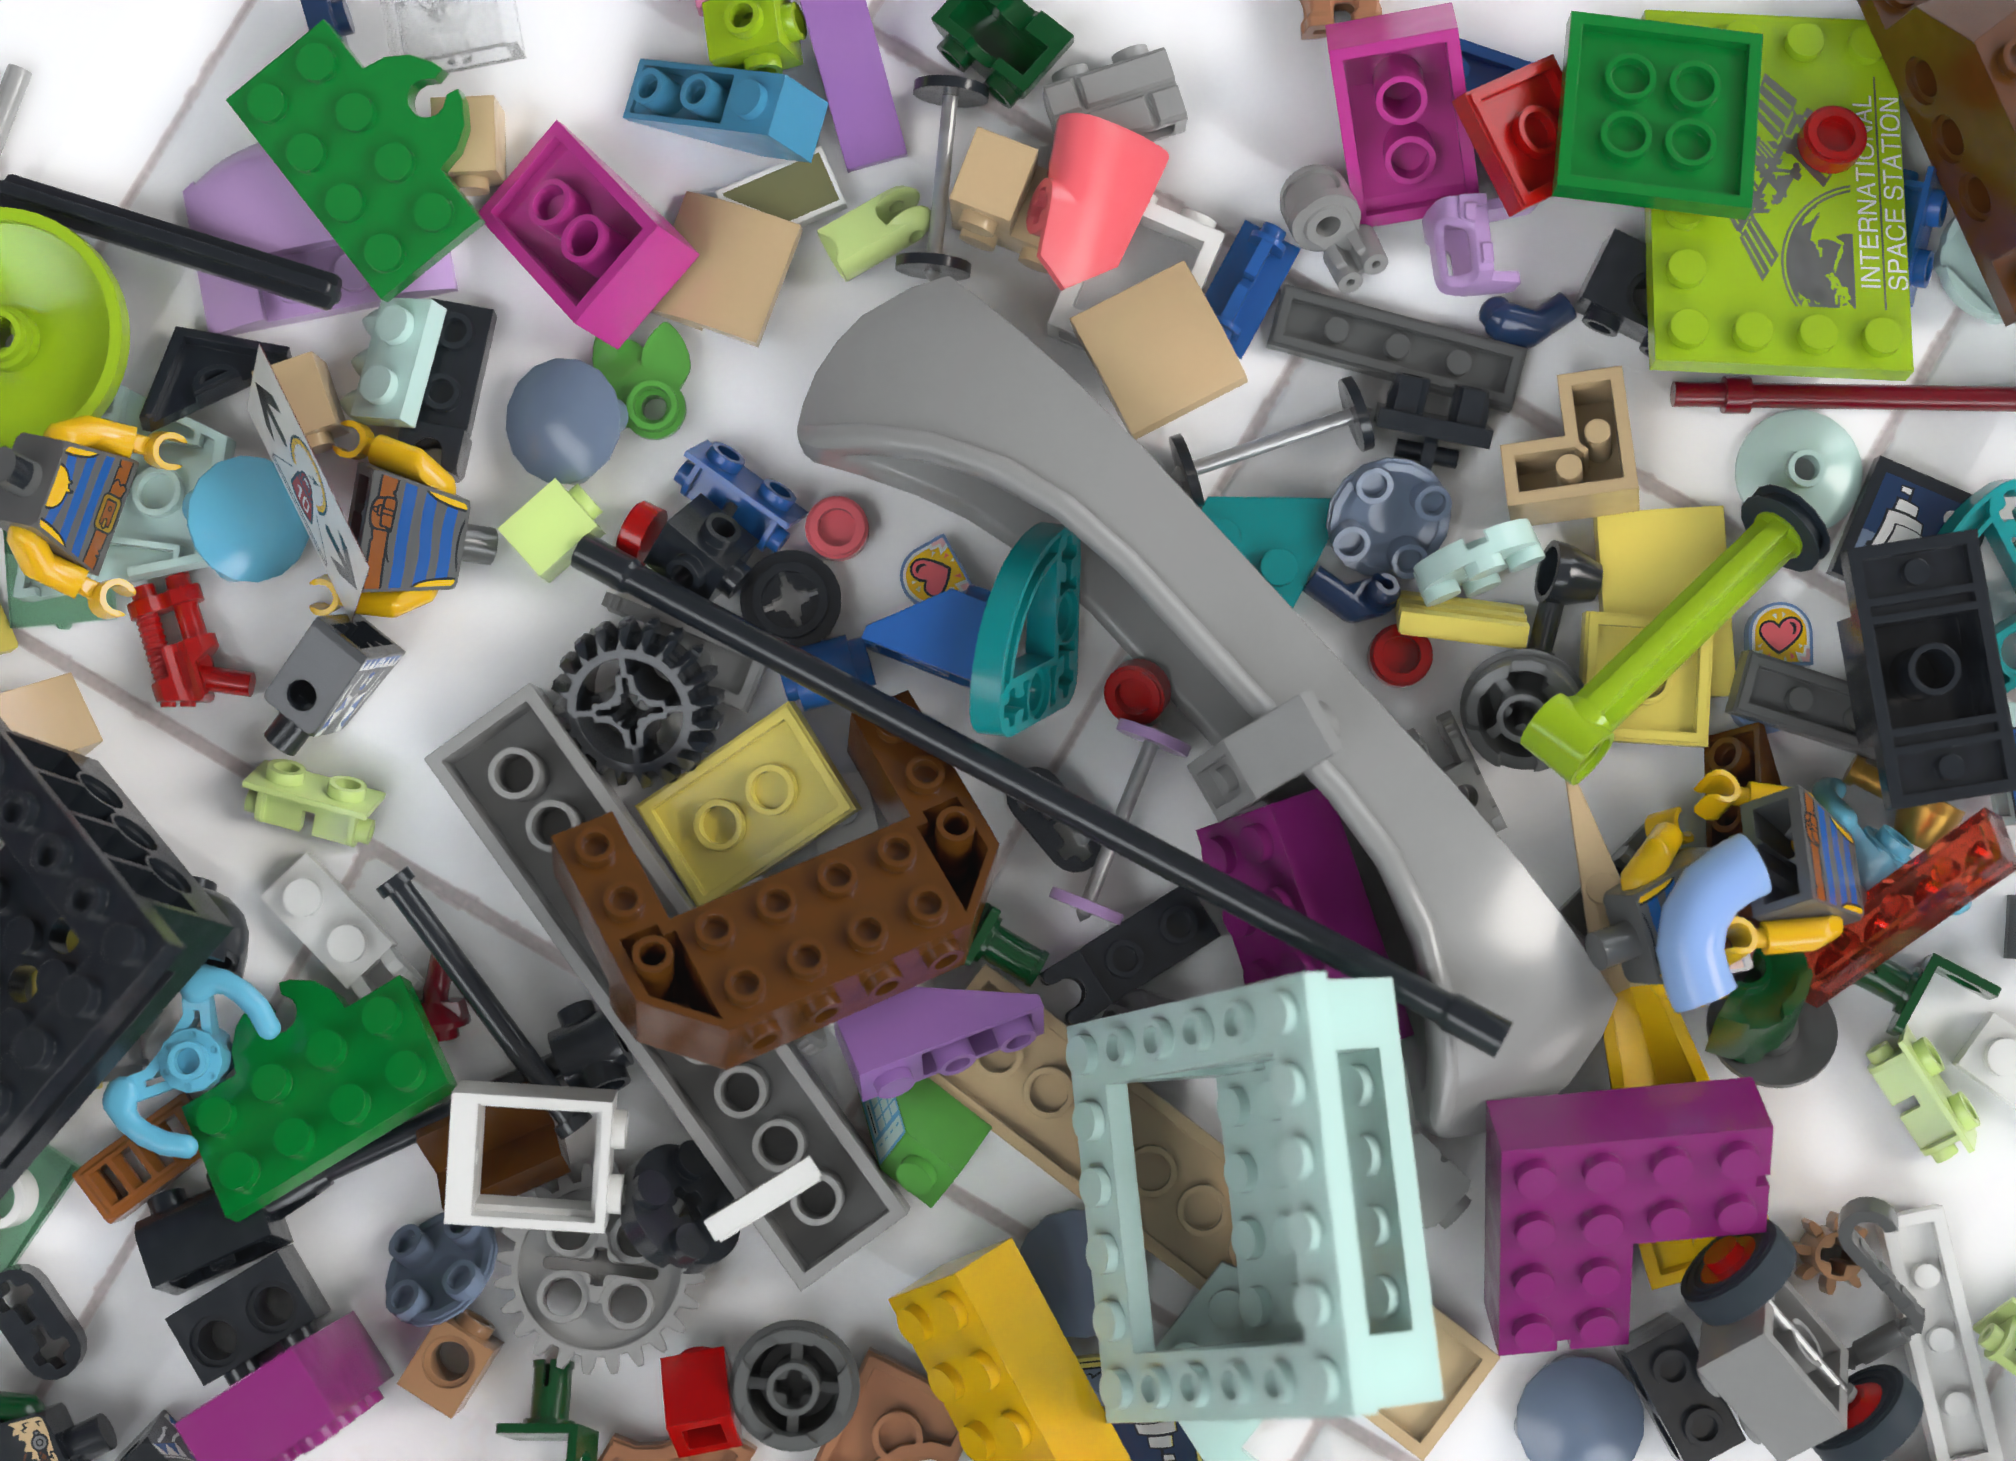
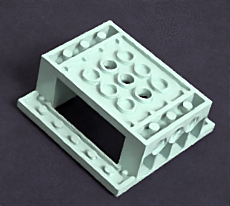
(1316, 1198)

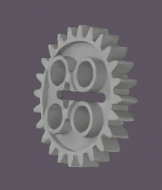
(592, 1327)

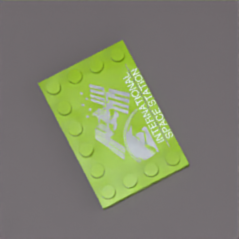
(1822, 258)

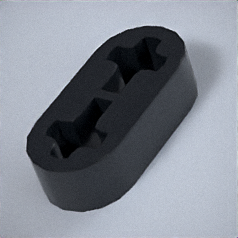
(1046, 836)
(50, 1312)

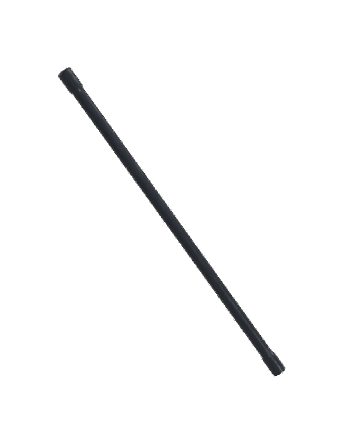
(1449, 1010)

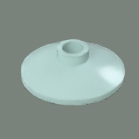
(1780, 440)

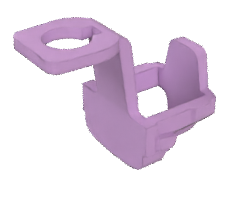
(1462, 231)

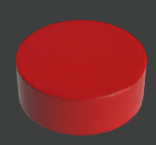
(1832, 139)
(641, 529)
(1399, 658)
(1137, 691)

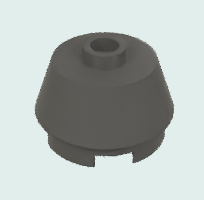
(1504, 698)
(794, 1385)

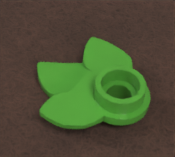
(648, 374)

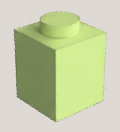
(551, 527)

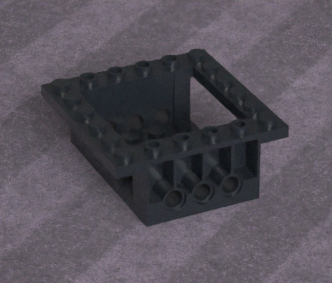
(143, 924)

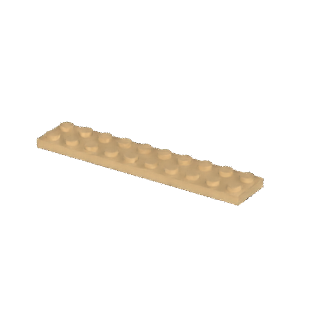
(1179, 1187)

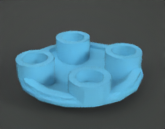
(244, 520)

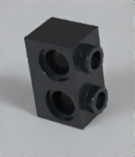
(245, 1308)
(1665, 1375)

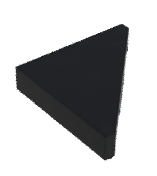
(201, 371)

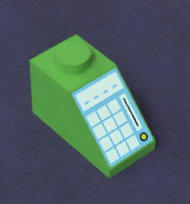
(923, 1138)

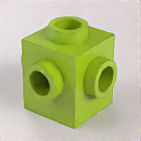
(754, 34)

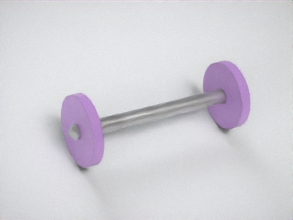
(1153, 739)

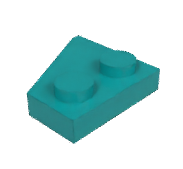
(1275, 535)

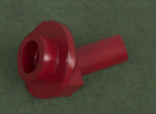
(443, 1012)

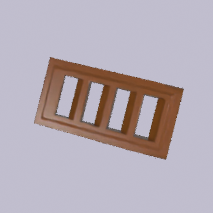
(103, 1192)

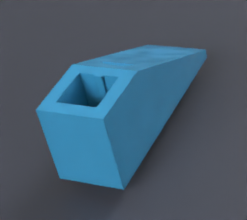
(728, 107)

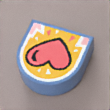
(932, 571)
(1780, 632)

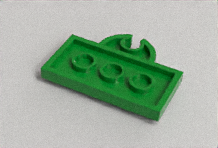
(364, 153)
(315, 1090)

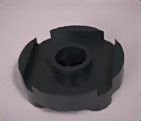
(648, 1211)

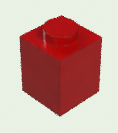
(699, 1401)

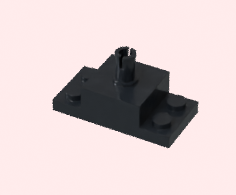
(1927, 670)

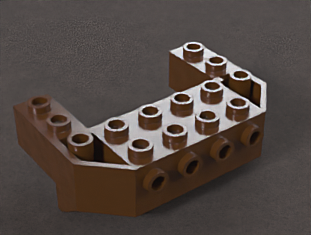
(799, 942)

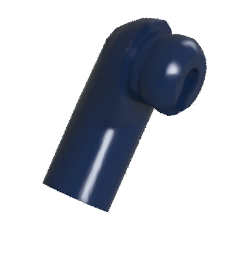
(1522, 325)
(1355, 600)

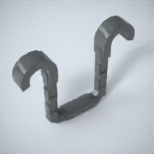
(1897, 1331)

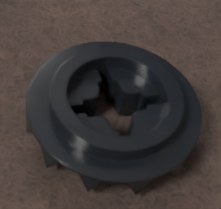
(805, 574)

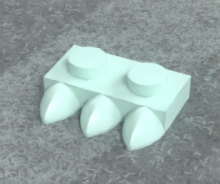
(395, 363)

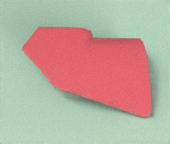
(1092, 196)

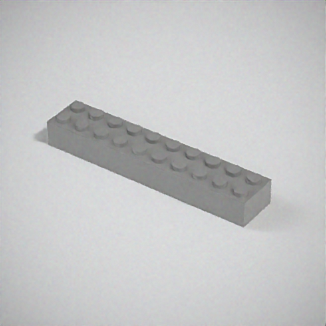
(527, 780)

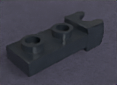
(454, 386)
(1133, 952)

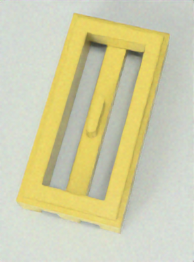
(1463, 620)

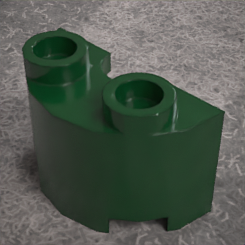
(1002, 43)
(1762, 1007)

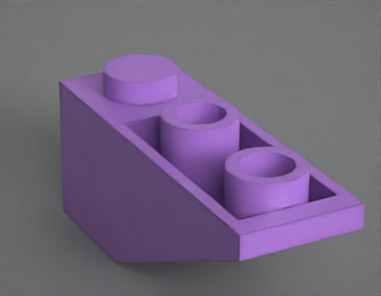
(932, 1034)

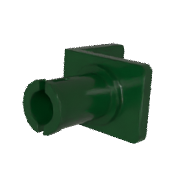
(1005, 948)
(1906, 987)
(551, 1412)

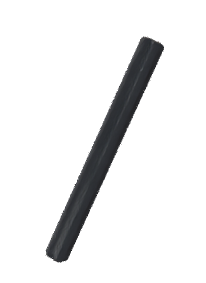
(174, 243)

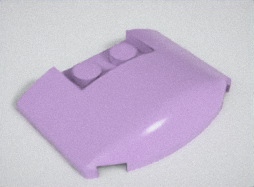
(257, 207)

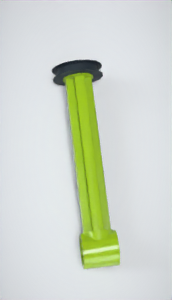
(1578, 729)

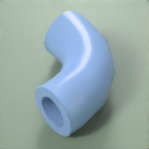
(1697, 921)

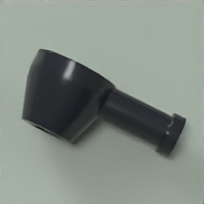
(1561, 579)

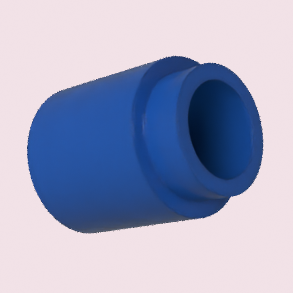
(840, 652)

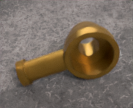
(1918, 824)

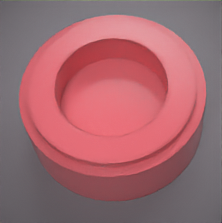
(837, 528)

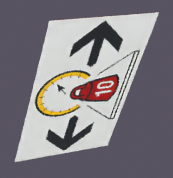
(307, 485)

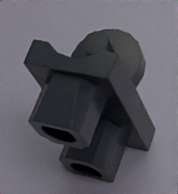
(1463, 424)

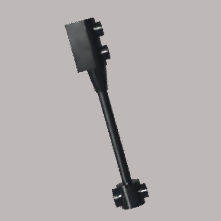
(194, 1242)

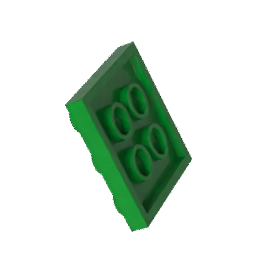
(1658, 115)

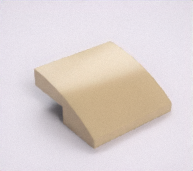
(737, 270)
(1159, 350)

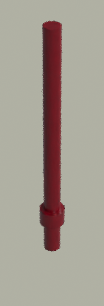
(1740, 395)

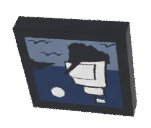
(1896, 506)

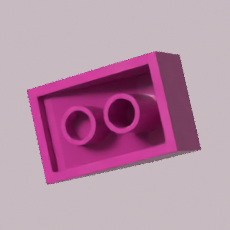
(1397, 111)
(587, 236)

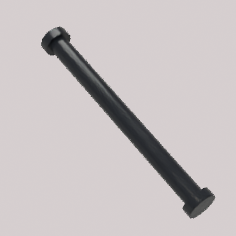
(476, 992)

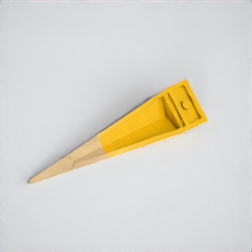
(1644, 1035)

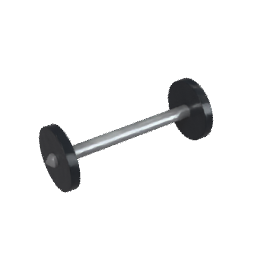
(949, 93)
(1354, 414)

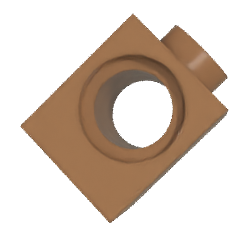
(437, 1385)

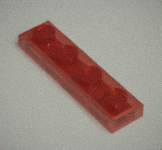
(1914, 902)

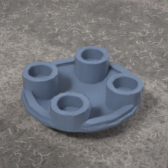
(564, 421)
(1388, 517)
(1059, 1266)
(438, 1270)
(1579, 1413)

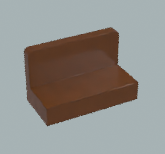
(517, 1151)

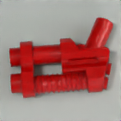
(185, 669)

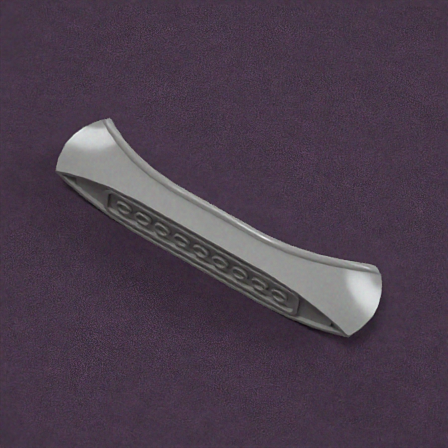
(989, 427)

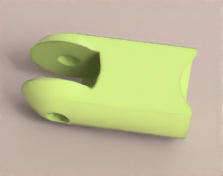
(875, 231)

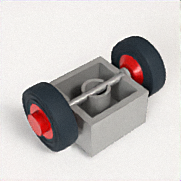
(1783, 1363)

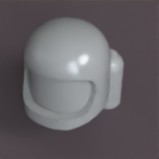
(1327, 219)

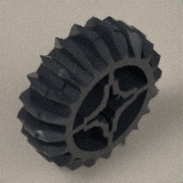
(637, 747)

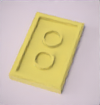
(1654, 558)
(748, 805)

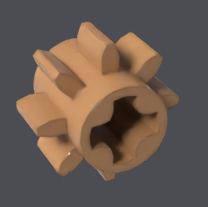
(1836, 1268)

